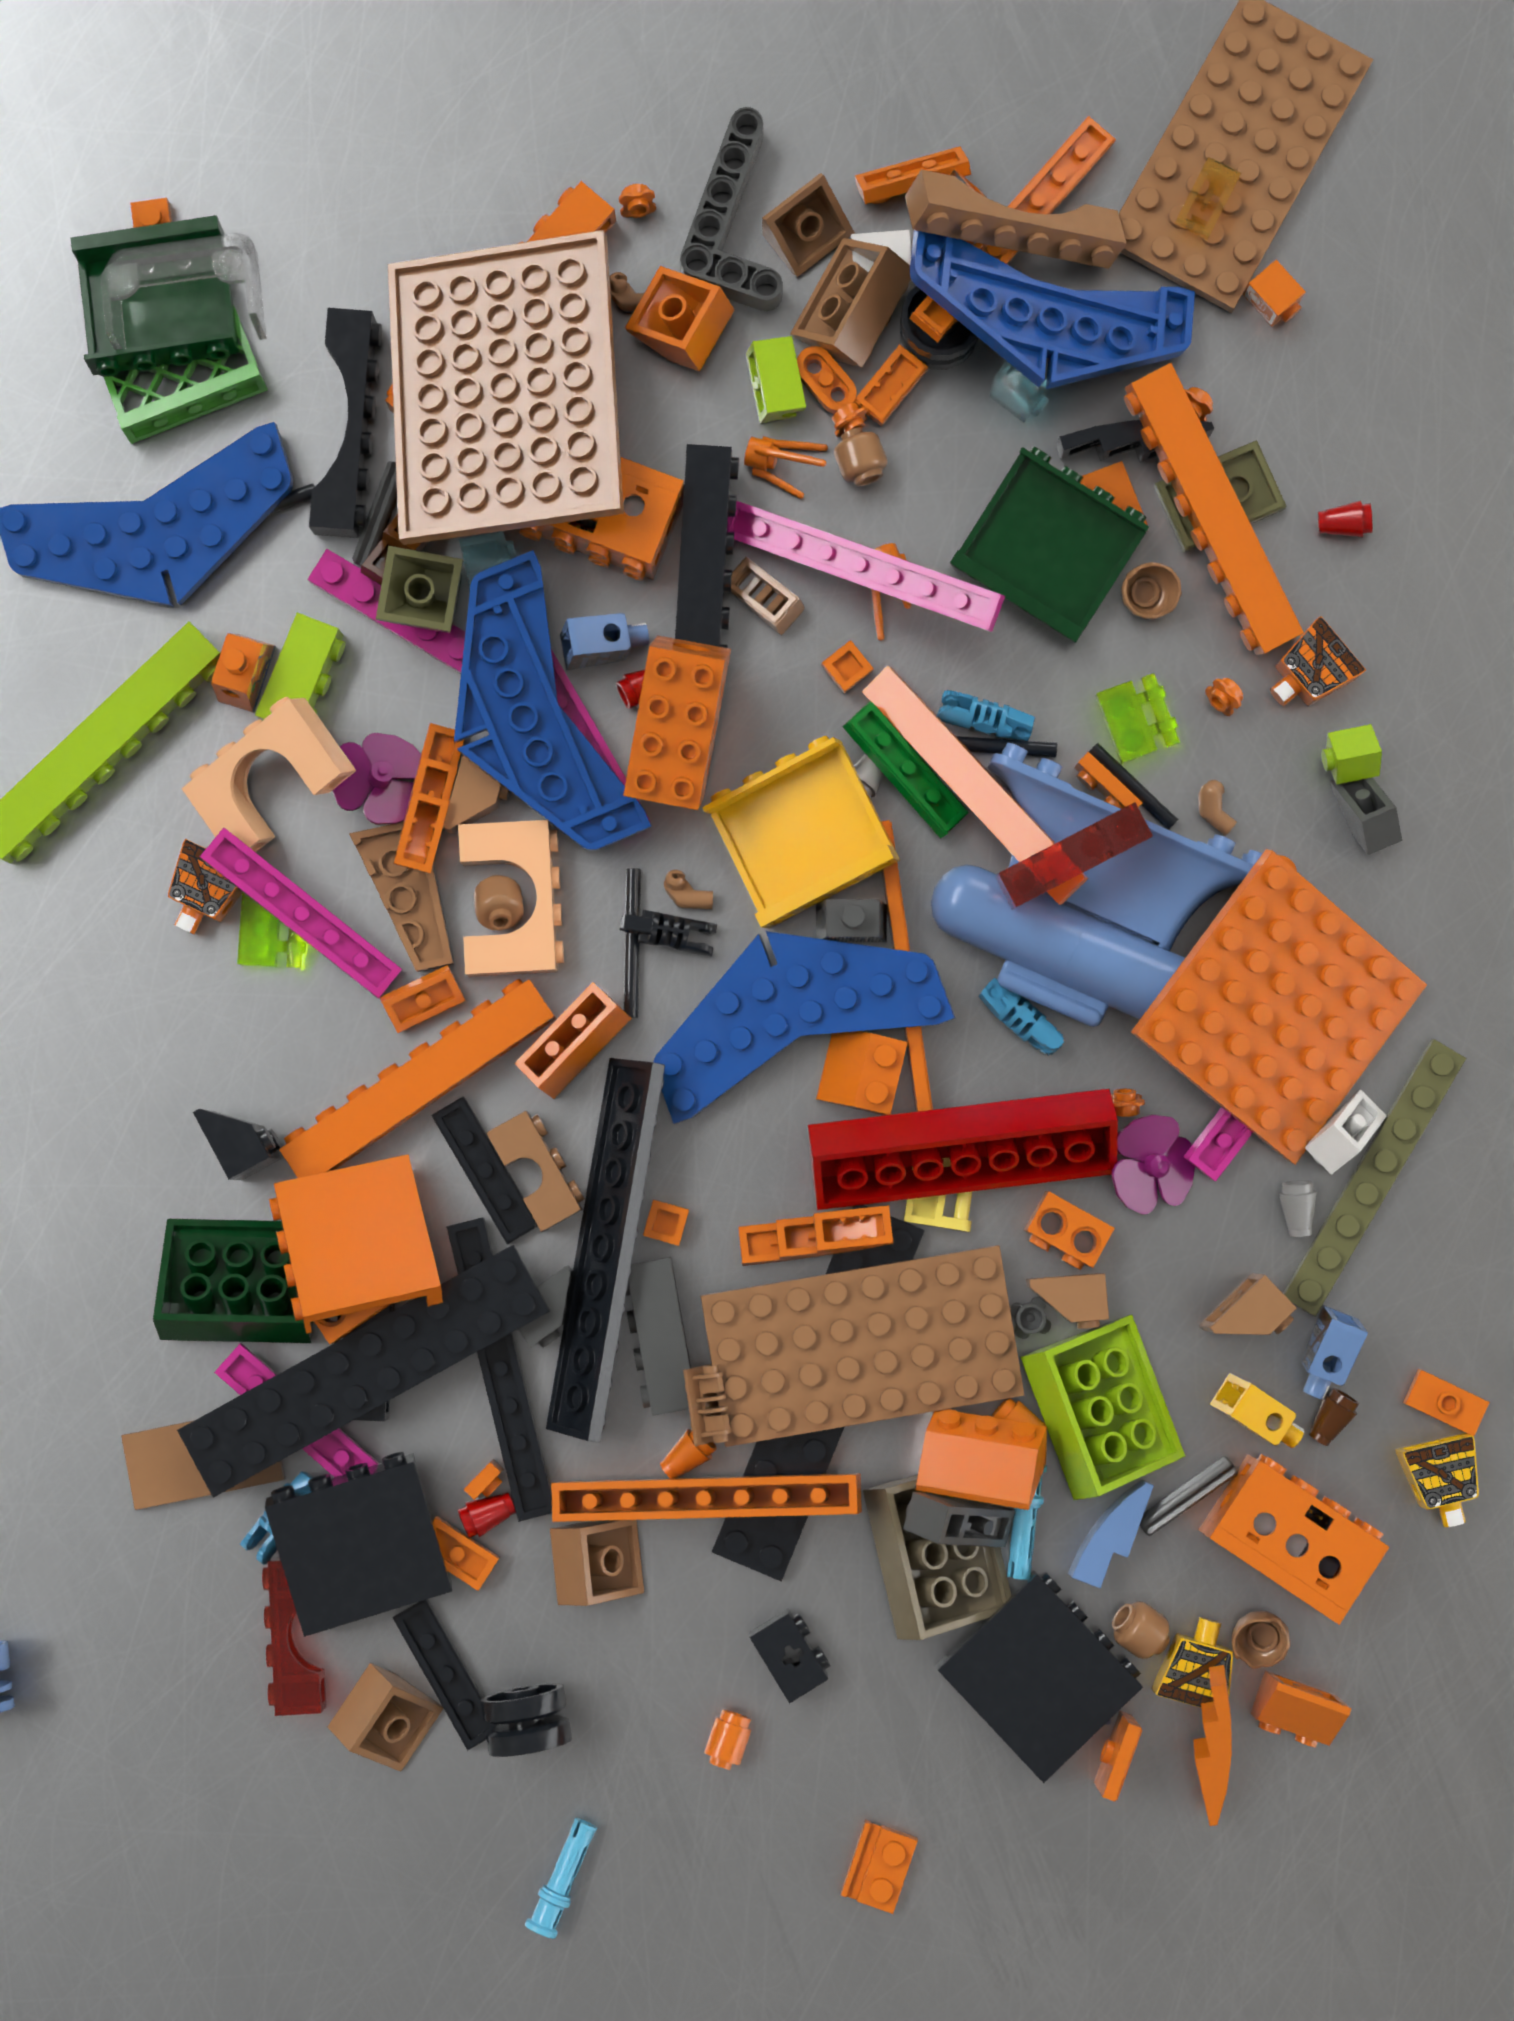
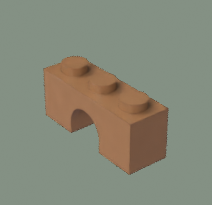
(524, 1139)

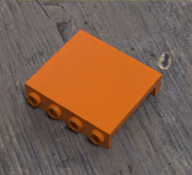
(355, 1240)

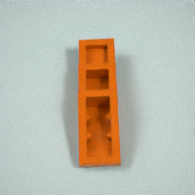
(428, 799)
(816, 1235)
(1215, 1750)

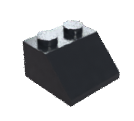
(239, 1144)

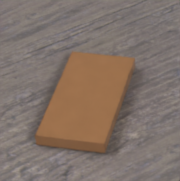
(165, 1472)

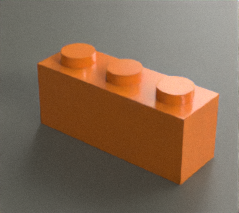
(572, 1040)

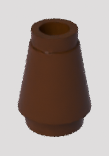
(1333, 1416)

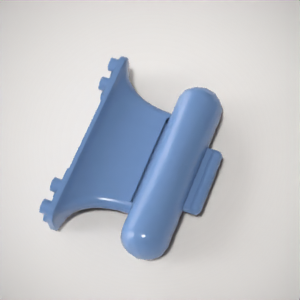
(1101, 939)

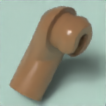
(1211, 807)

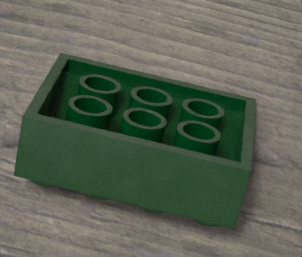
(225, 1284)

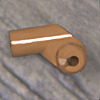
(623, 293)
(683, 894)

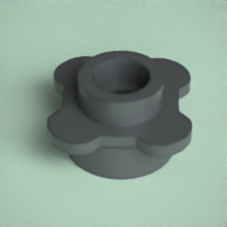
(1040, 1322)

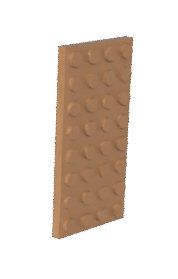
(1261, 109)
(863, 1345)

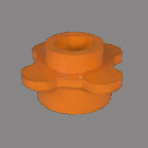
(637, 201)
(1200, 401)
(849, 418)
(1224, 695)
(1127, 1102)

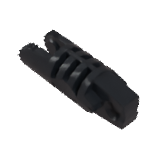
(668, 931)

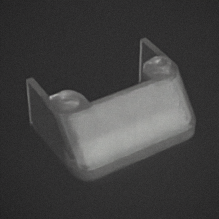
(221, 256)

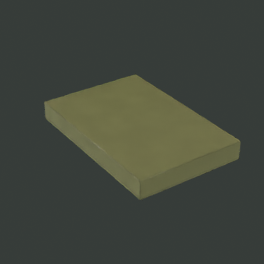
(1251, 482)

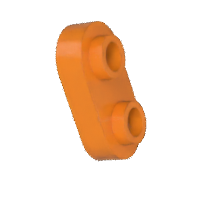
(828, 380)

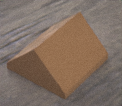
(806, 225)

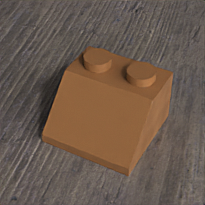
(1251, 1308)
(596, 1562)
(384, 1718)

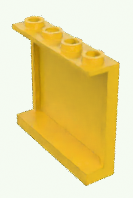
(801, 831)

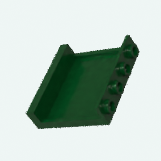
(160, 321)
(1051, 543)

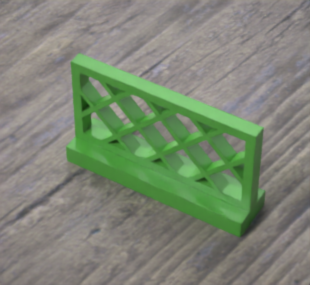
(185, 402)

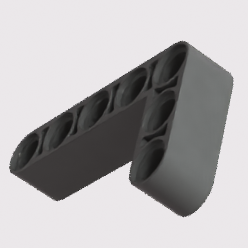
(722, 216)

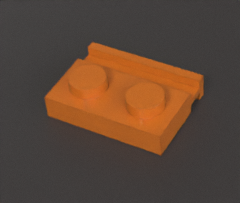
(879, 1866)

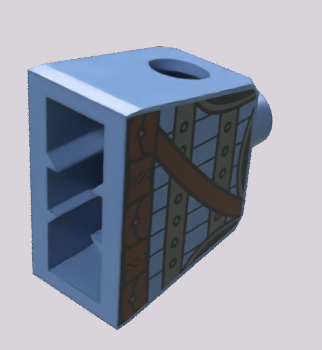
(585, 642)
(1335, 1336)

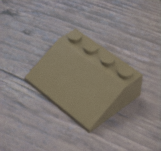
(927, 1582)

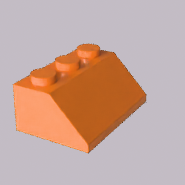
(982, 1458)

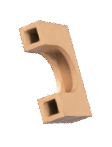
(293, 731)
(534, 945)

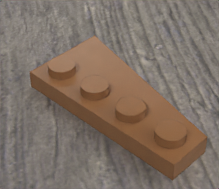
(408, 897)

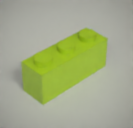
(303, 663)

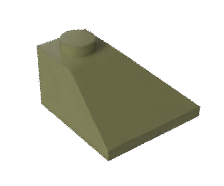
(419, 589)

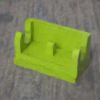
(775, 379)

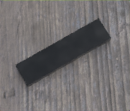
(485, 1169)
(444, 1671)

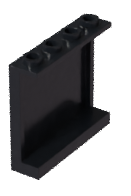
(357, 1543)
(1041, 1676)

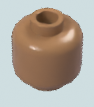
(860, 457)
(498, 902)
(1141, 1630)

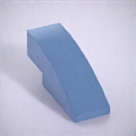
(1111, 1534)

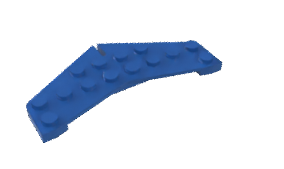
(1034, 320)
(176, 531)
(513, 695)
(810, 991)

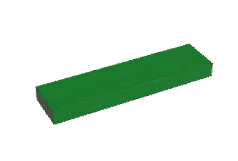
(905, 769)

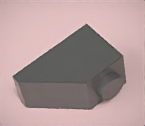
(1368, 814)
(555, 1293)

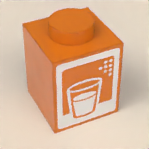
(1275, 294)

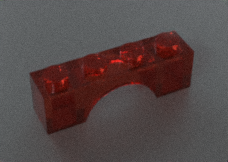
(1073, 856)
(297, 1683)

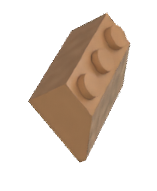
(853, 304)

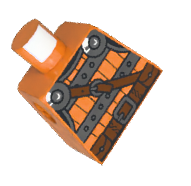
(1315, 666)
(200, 889)

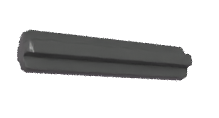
(378, 515)
(1187, 1495)

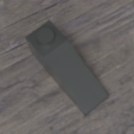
(958, 1520)

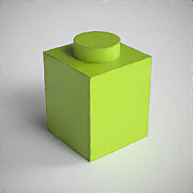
(1352, 754)

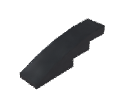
(1111, 440)

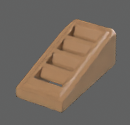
(785, 615)

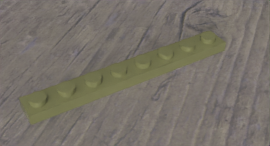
(1373, 1177)

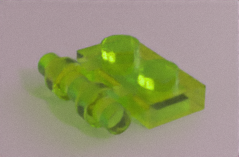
(1127, 722)
(260, 938)

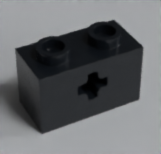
(792, 1677)

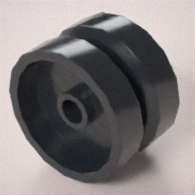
(948, 352)
(526, 1720)

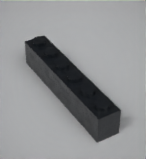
(705, 544)

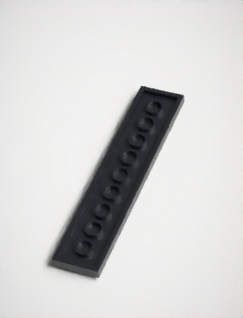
(605, 1249)
(362, 1371)
(769, 1541)

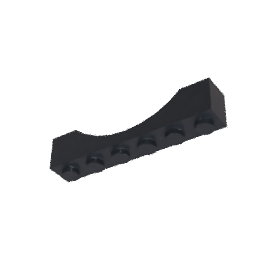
(338, 496)

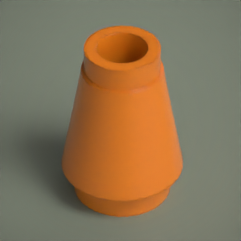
(686, 1456)

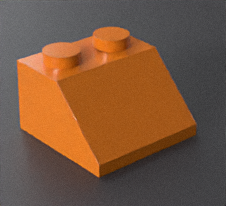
(680, 317)
(862, 1071)
(1298, 1709)

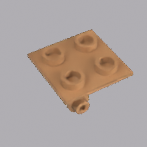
(701, 1389)

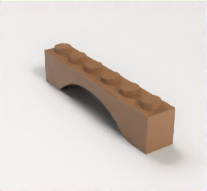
(952, 209)

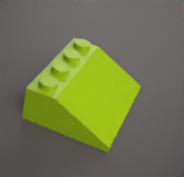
(1103, 1408)

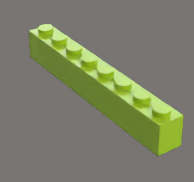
(103, 740)

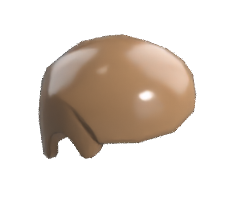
(1151, 590)
(1260, 1639)

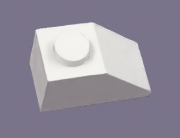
(1346, 1132)

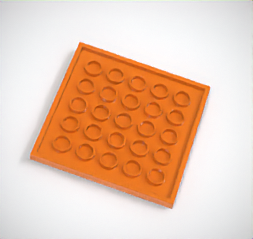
(1279, 1007)

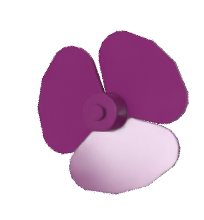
(376, 765)
(1156, 1155)

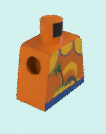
(241, 670)

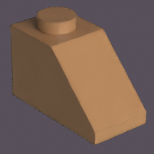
(473, 796)
(1075, 1297)

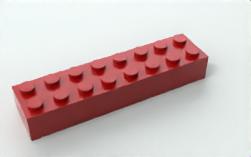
(985, 1142)

